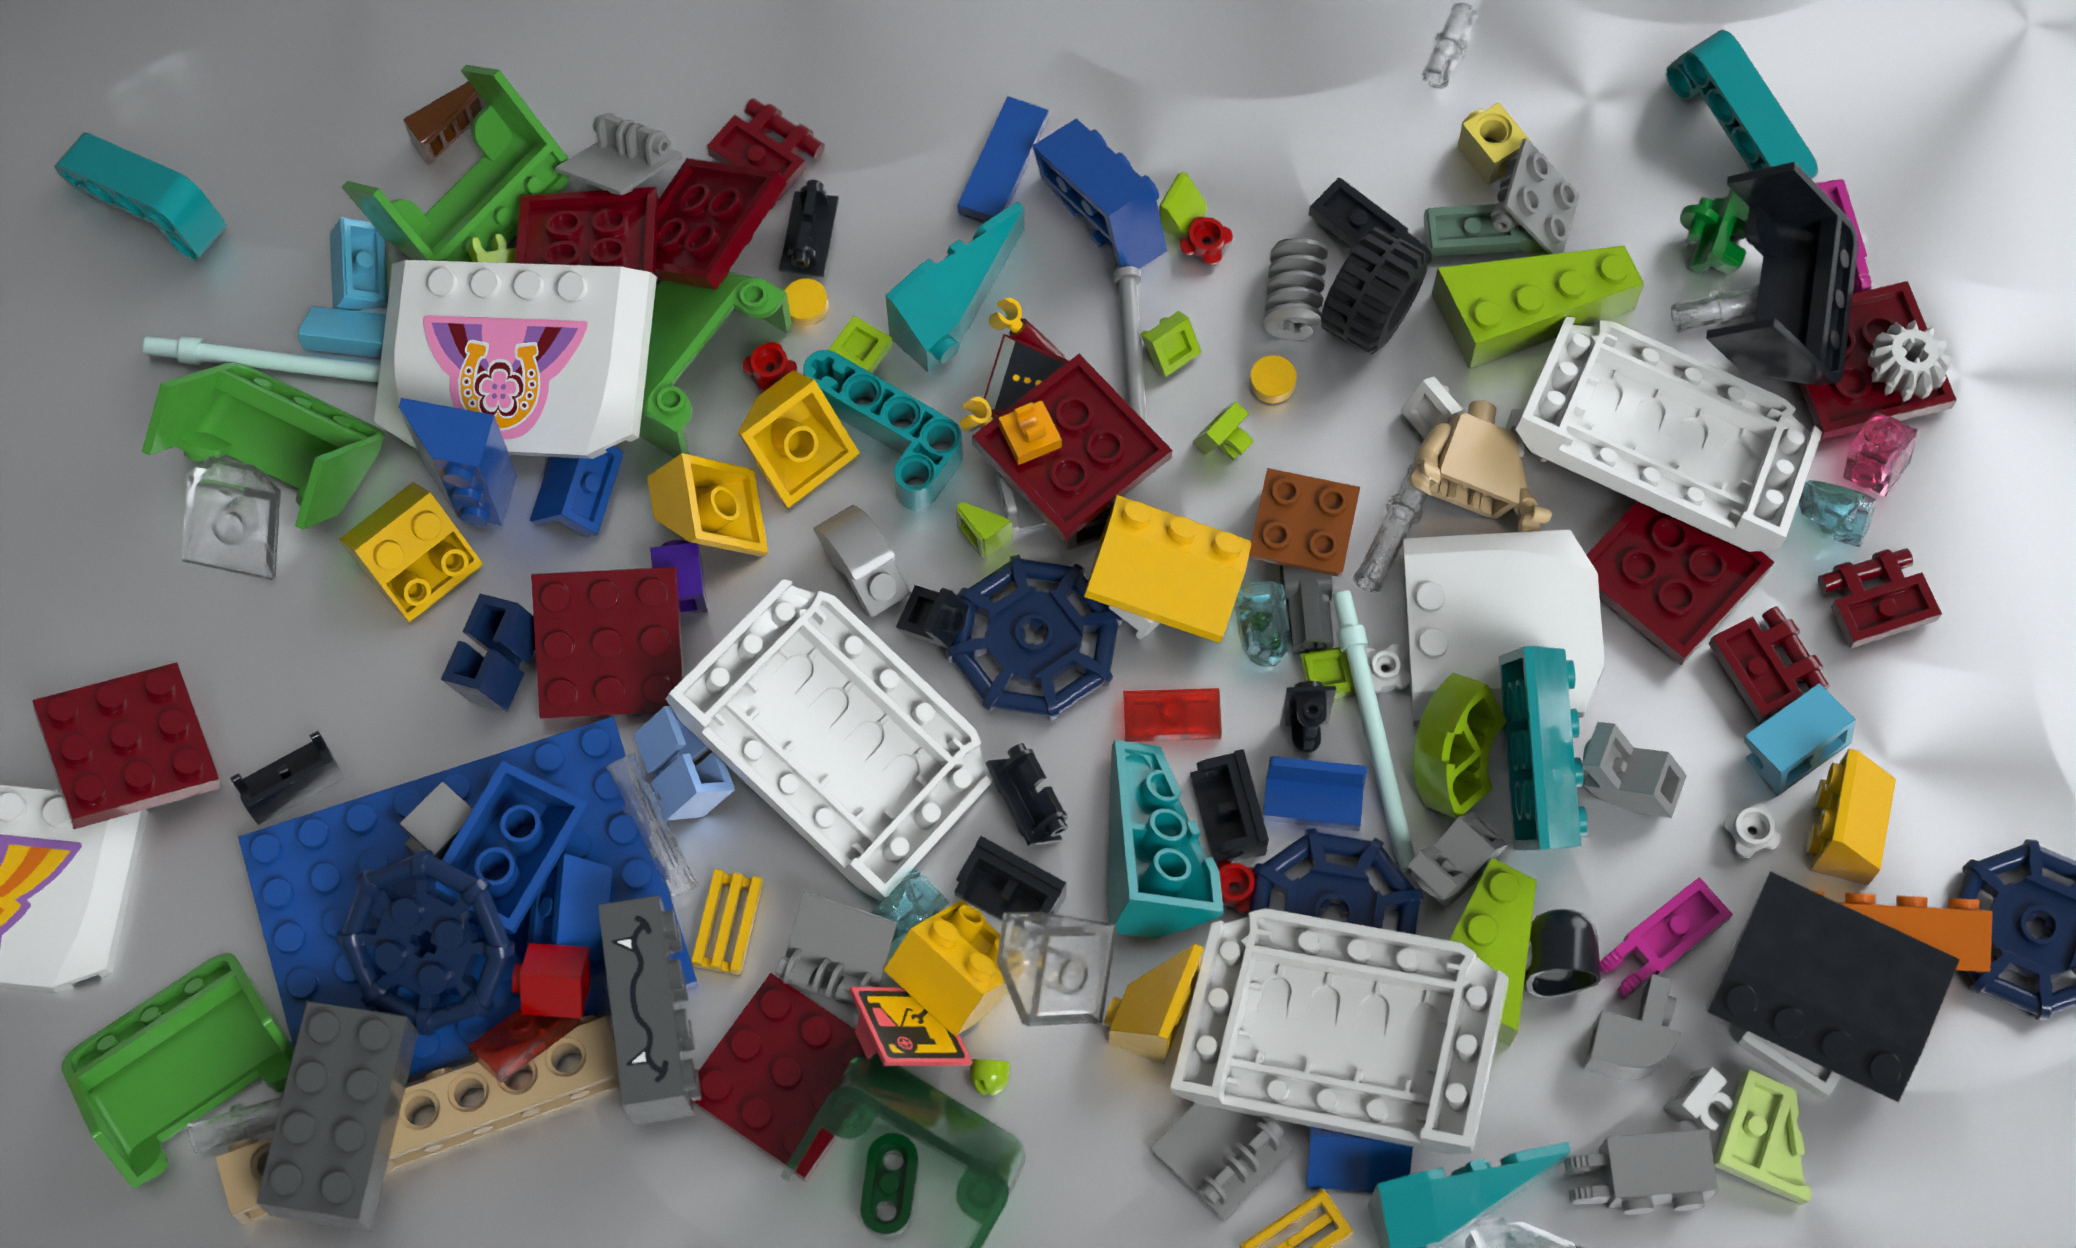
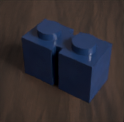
(509, 639)

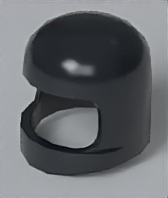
(1563, 942)

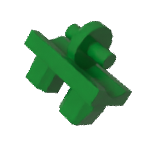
(1711, 227)

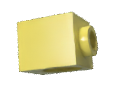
(1487, 157)

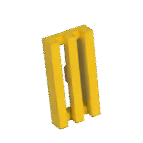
(736, 883)
(1332, 1215)

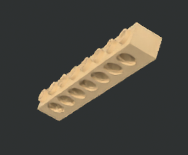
(452, 1124)

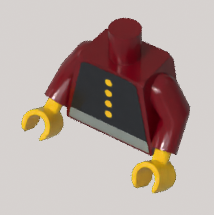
(1020, 366)

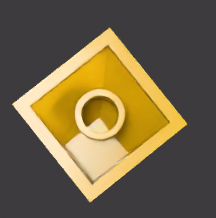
(796, 437)
(709, 503)
(1154, 1006)

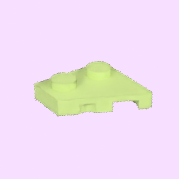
(1764, 1138)

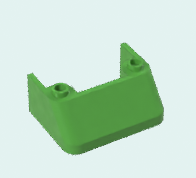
(486, 200)
(267, 426)

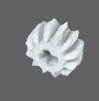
(1909, 360)

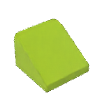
(1181, 206)
(983, 528)

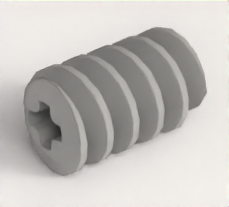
(1295, 288)

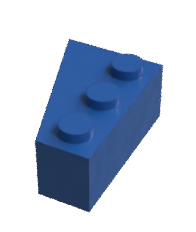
(1105, 191)

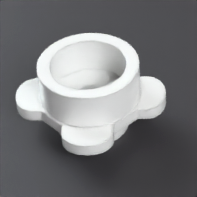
(1397, 675)
(1759, 818)

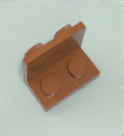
(1304, 522)

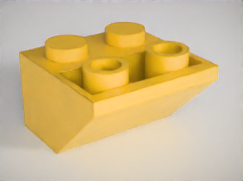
(411, 551)
(1852, 819)
(951, 966)

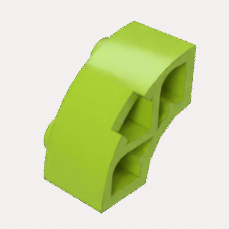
(1456, 745)

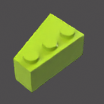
(1499, 930)

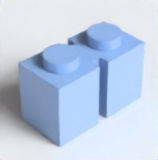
(670, 752)

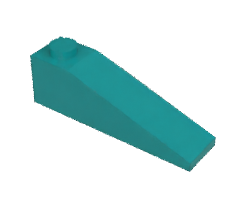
(940, 300)
(1155, 861)
(1434, 1208)

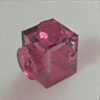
(1880, 453)

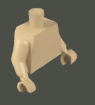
(1477, 468)

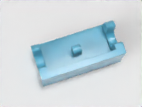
(1799, 738)

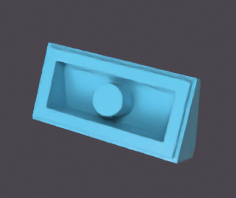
(357, 265)
(343, 331)

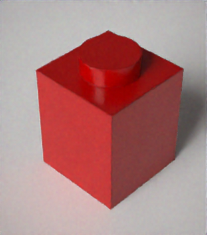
(553, 980)

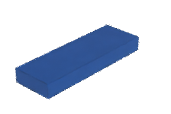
(1003, 159)

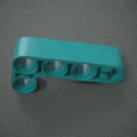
(1740, 103)
(144, 191)
(876, 421)

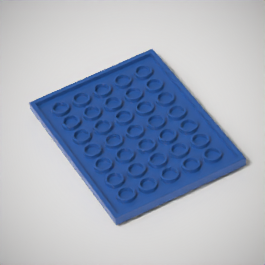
(310, 866)

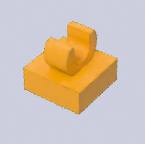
(1030, 432)

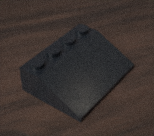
(1833, 986)

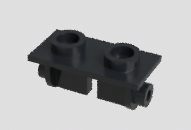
(809, 231)
(1305, 710)
(1036, 814)

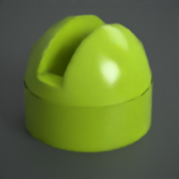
(989, 1076)

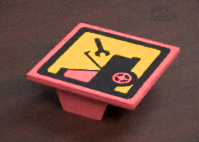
(904, 1030)

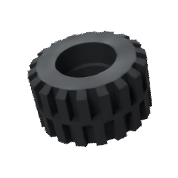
(1374, 290)

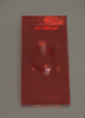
(1172, 714)
(518, 1042)

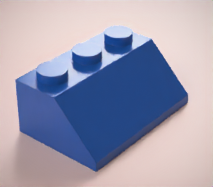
(463, 458)
(514, 840)

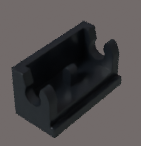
(288, 780)
(1229, 808)
(1007, 883)

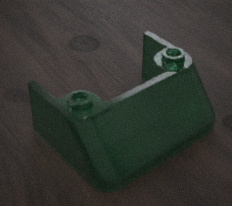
(984, 1149)

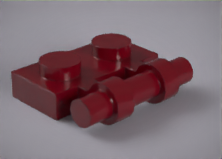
(750, 147)
(1882, 610)
(1757, 668)

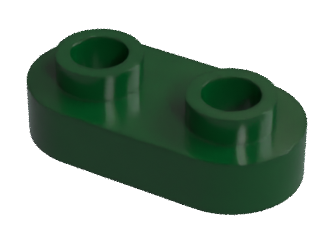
(889, 1186)

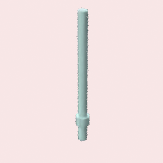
(194, 351)
(1353, 641)

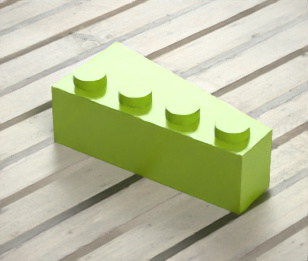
(1524, 300)

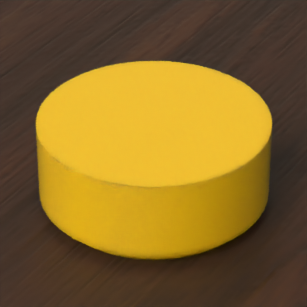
(807, 302)
(1273, 379)

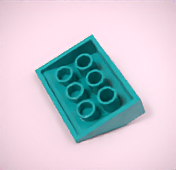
(1541, 748)

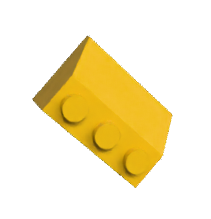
(1168, 569)

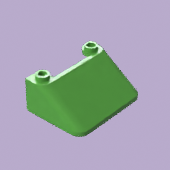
(680, 328)
(175, 1063)

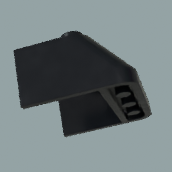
(1803, 280)

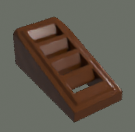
(443, 121)

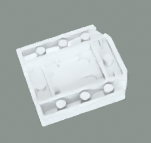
(1494, 595)

